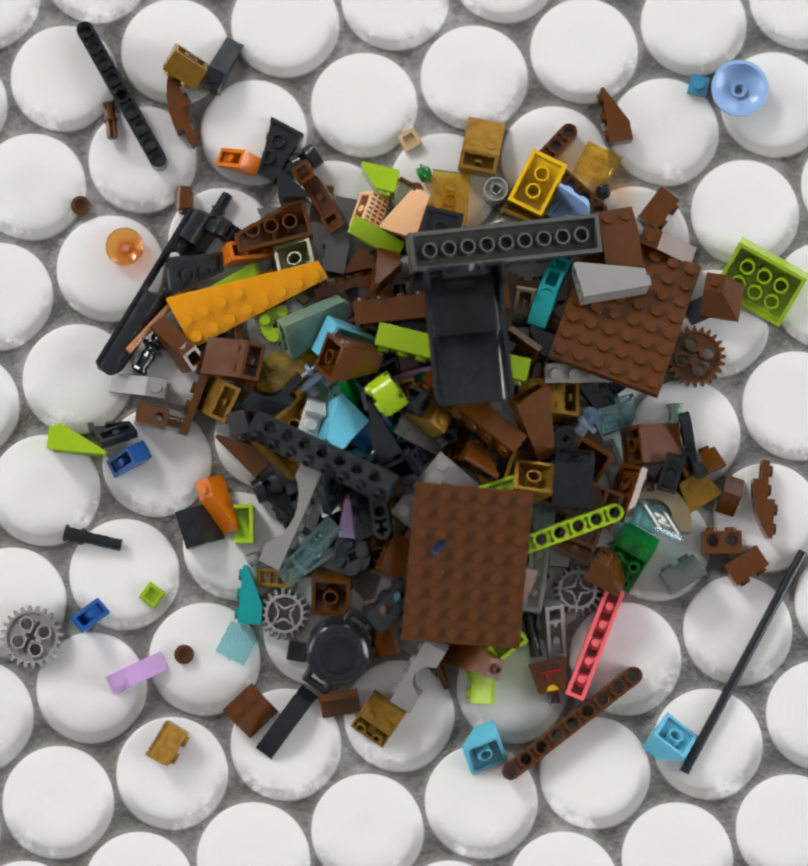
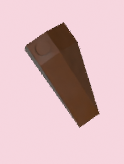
(276, 228)

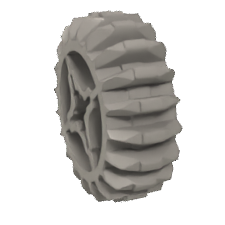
(560, 589)
(295, 627)

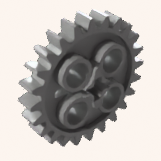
(15, 628)

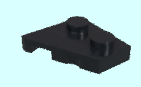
(113, 433)

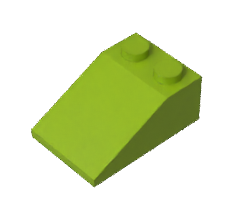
(65, 440)

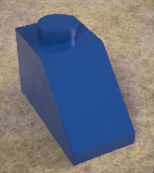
(129, 458)

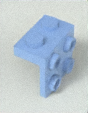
(568, 204)

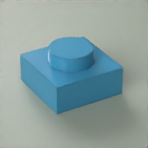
(698, 85)

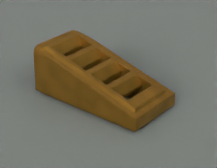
(260, 579)

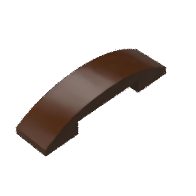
(319, 195)

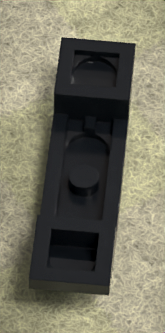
(286, 721)

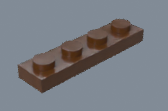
(192, 404)

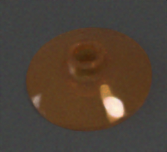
(122, 237)

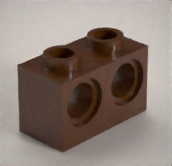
(721, 546)

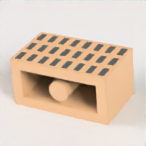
(370, 207)

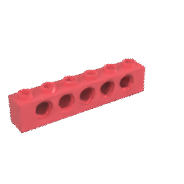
(593, 645)

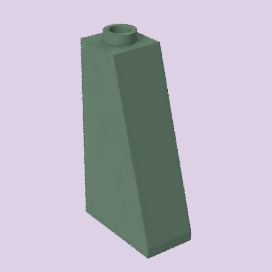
(302, 327)

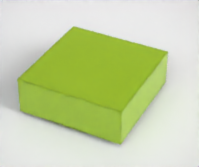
(152, 594)

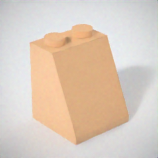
(407, 215)

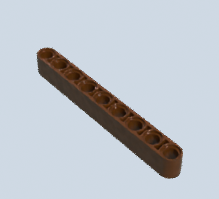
(580, 718)

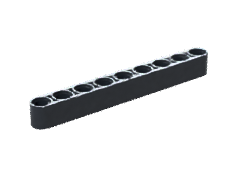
(120, 87)

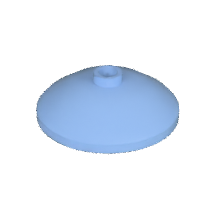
(742, 76)

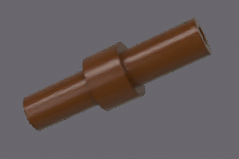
(440, 672)

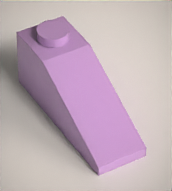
(136, 673)

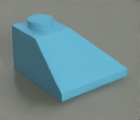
(670, 740)
(484, 748)

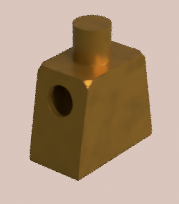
(696, 491)

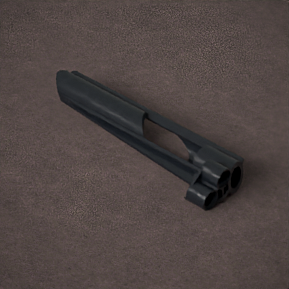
(191, 237)

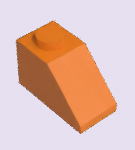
(238, 161)

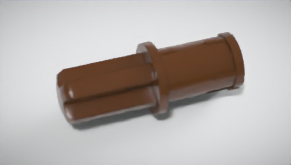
(110, 119)

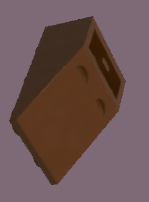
(233, 360)

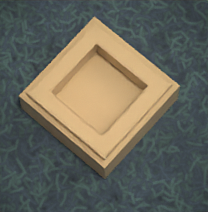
(409, 140)

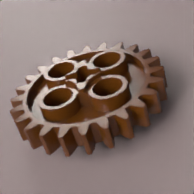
(702, 341)

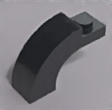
(272, 401)

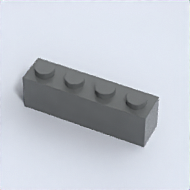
(338, 243)

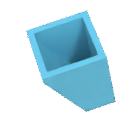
(341, 422)

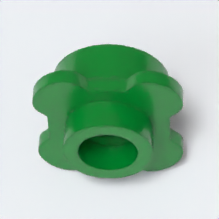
(424, 173)

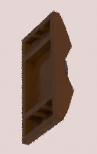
(600, 497)

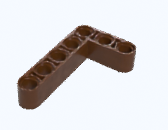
(564, 143)

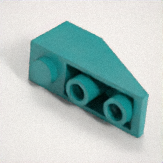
(250, 603)

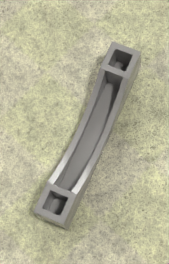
(279, 548)

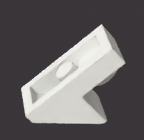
(312, 415)

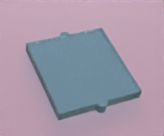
(237, 643)

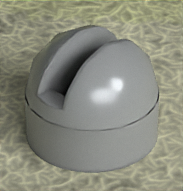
(253, 558)

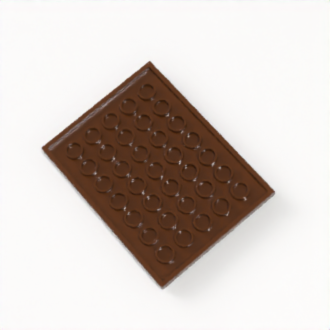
(629, 336)
(478, 578)

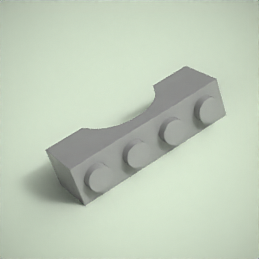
(409, 691)

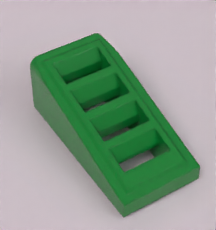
(350, 390)

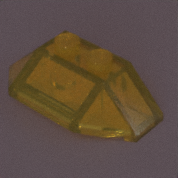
(279, 368)

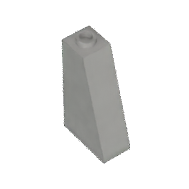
(608, 282)

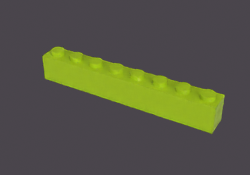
(415, 345)

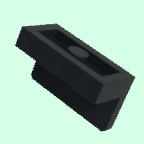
(671, 472)

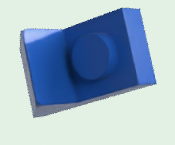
(89, 615)

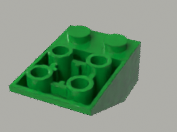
(634, 551)

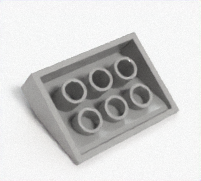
(439, 471)

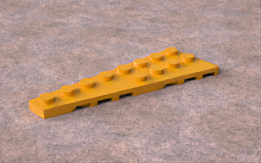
(226, 305)

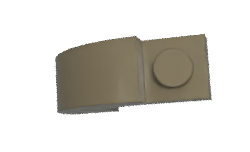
(674, 504)

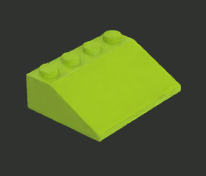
(768, 280)

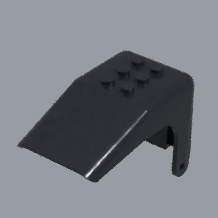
(468, 333)

